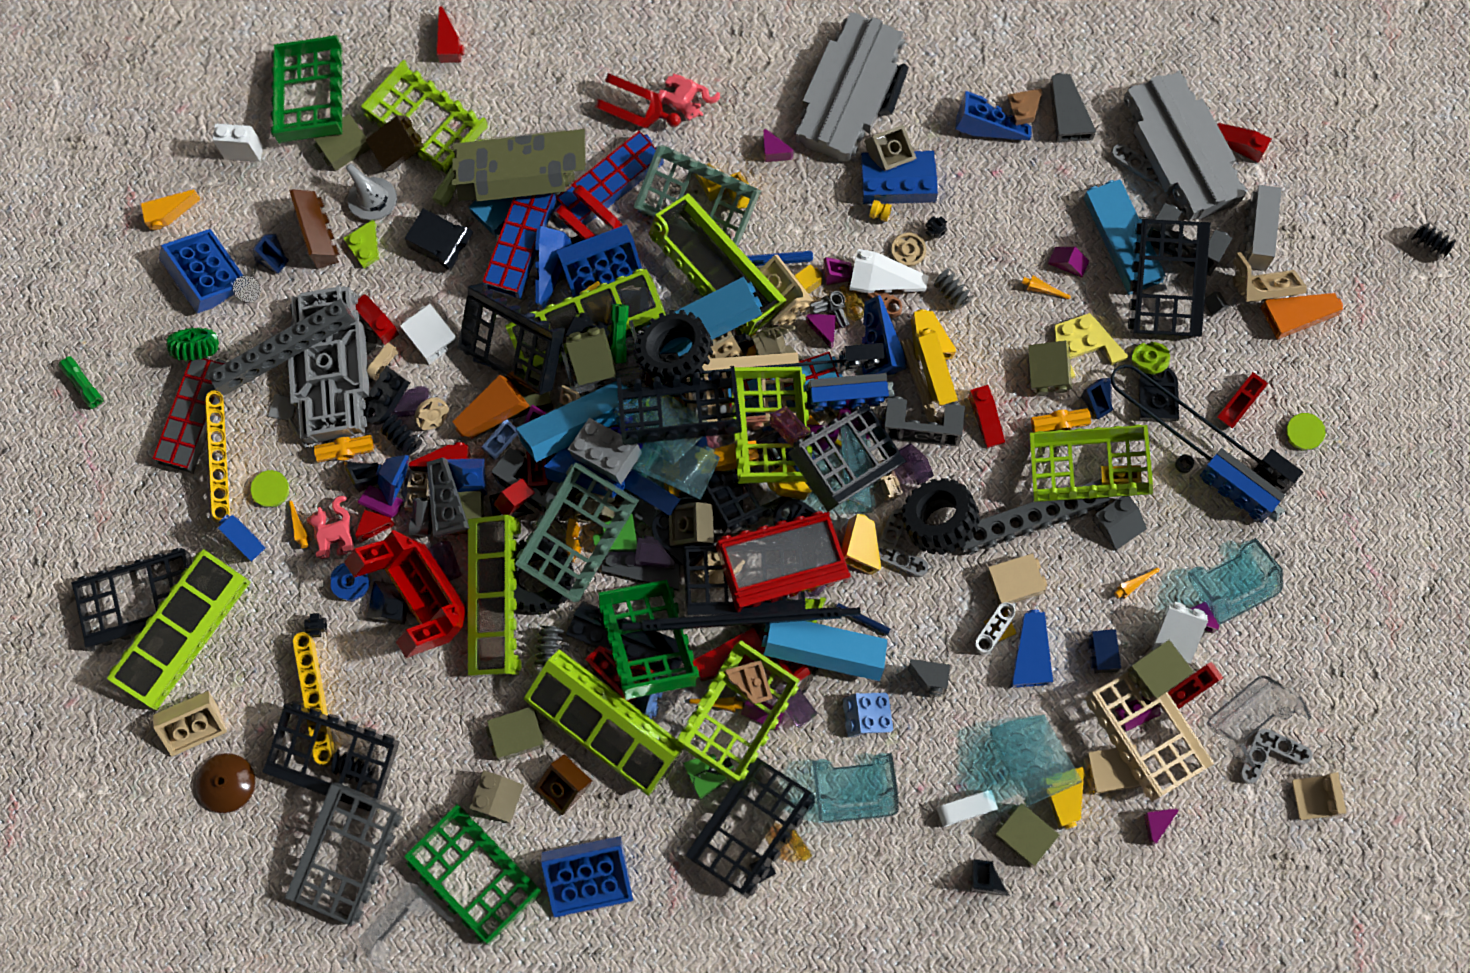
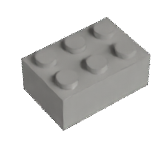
(604, 451)

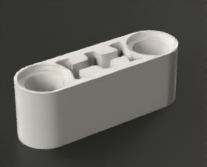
(997, 634)
(967, 808)

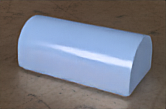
(499, 439)

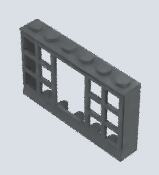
(314, 844)

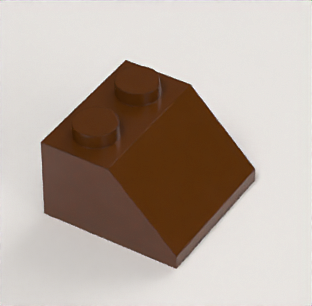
(563, 784)

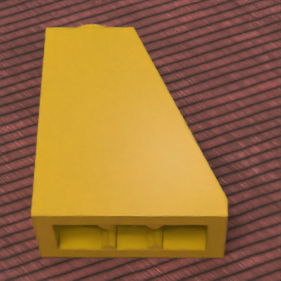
(926, 319)
(861, 545)
(1068, 804)

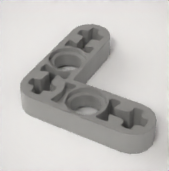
(1142, 170)
(890, 545)
(1265, 748)

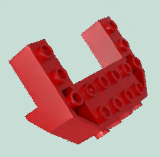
(420, 585)

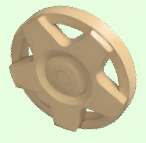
(908, 249)
(433, 415)

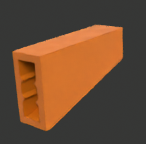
(1300, 312)
(490, 408)

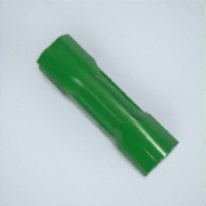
(619, 318)
(79, 380)

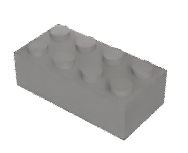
(1262, 227)

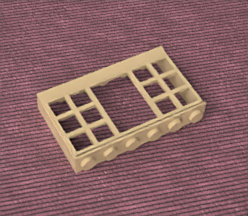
(753, 422)
(1128, 752)

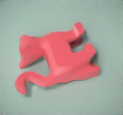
(683, 94)
(333, 532)

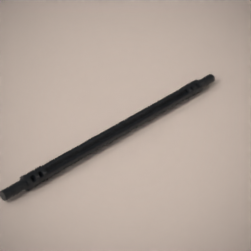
(741, 619)

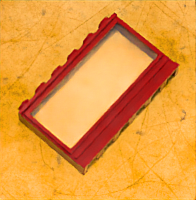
(782, 560)

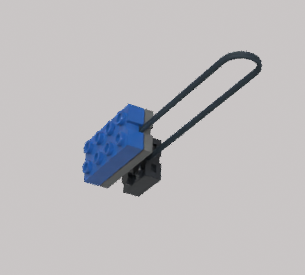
(841, 391)
(1229, 475)

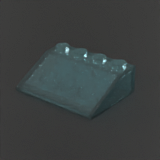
(672, 414)
(859, 464)
(1034, 758)

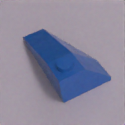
(982, 119)
(549, 265)
(881, 330)

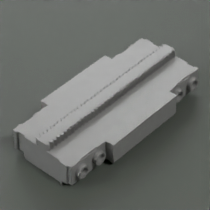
(849, 87)
(1184, 146)
(331, 376)

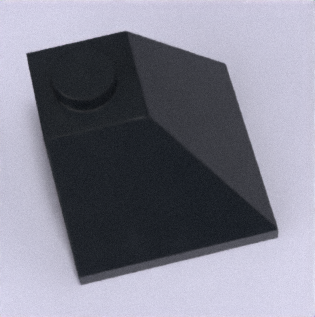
(387, 604)

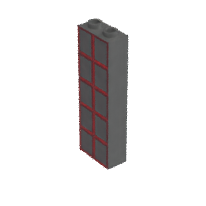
(186, 424)

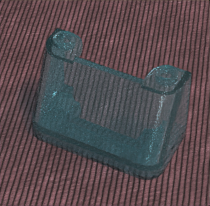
(688, 474)
(1239, 582)
(856, 790)

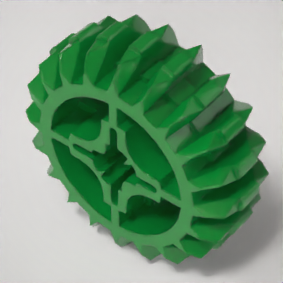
(192, 344)

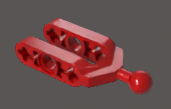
(653, 113)
(595, 206)

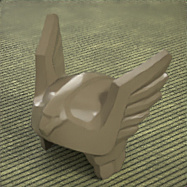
(772, 342)

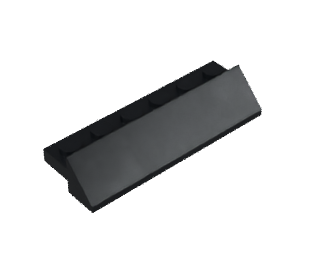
(590, 629)

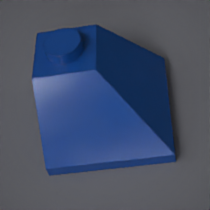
(469, 474)
(391, 476)

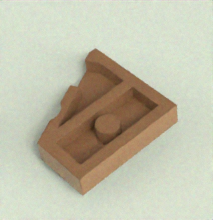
(1024, 105)
(751, 682)

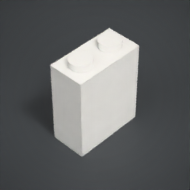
(237, 142)
(429, 333)
(1182, 628)

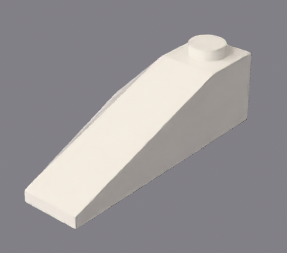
(879, 272)

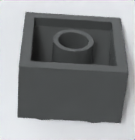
(1120, 522)
(930, 676)

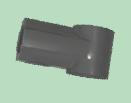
(420, 522)

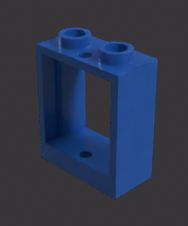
(241, 536)

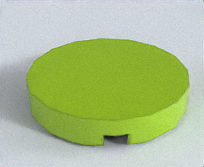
(1151, 357)
(1305, 431)
(270, 488)

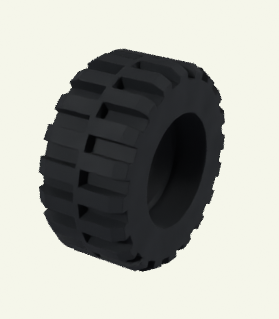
(935, 496)
(548, 598)

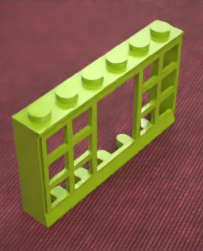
(441, 98)
(1091, 436)
(741, 439)
(708, 700)

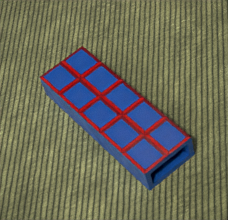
(612, 176)
(516, 244)

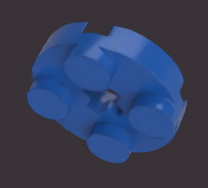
(344, 592)

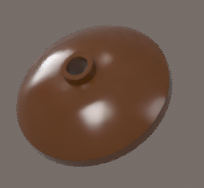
(237, 785)

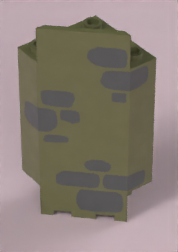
(518, 164)

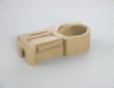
(380, 362)
(890, 485)

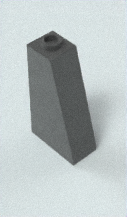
(1069, 112)

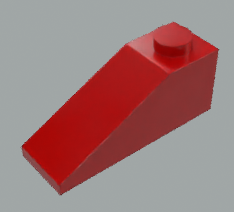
(448, 43)
(1245, 141)
(376, 319)
(986, 415)
(456, 451)
(1195, 685)

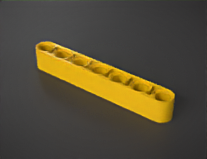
(216, 447)
(308, 691)

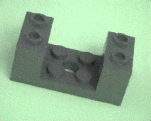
(1217, 244)
(946, 434)
(513, 468)

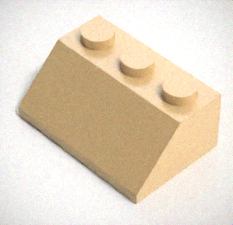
(189, 723)

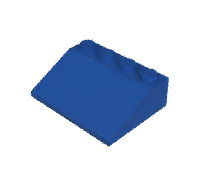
(902, 184)
(599, 259)
(200, 269)
(587, 876)

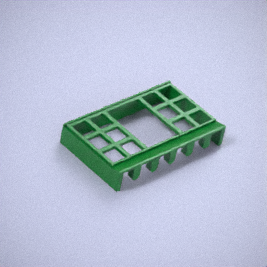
(315, 127)
(645, 591)
(494, 851)

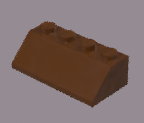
(315, 227)

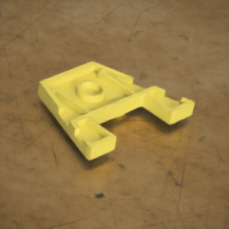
(1087, 335)

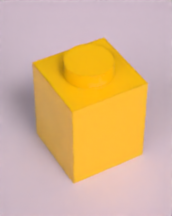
(809, 278)

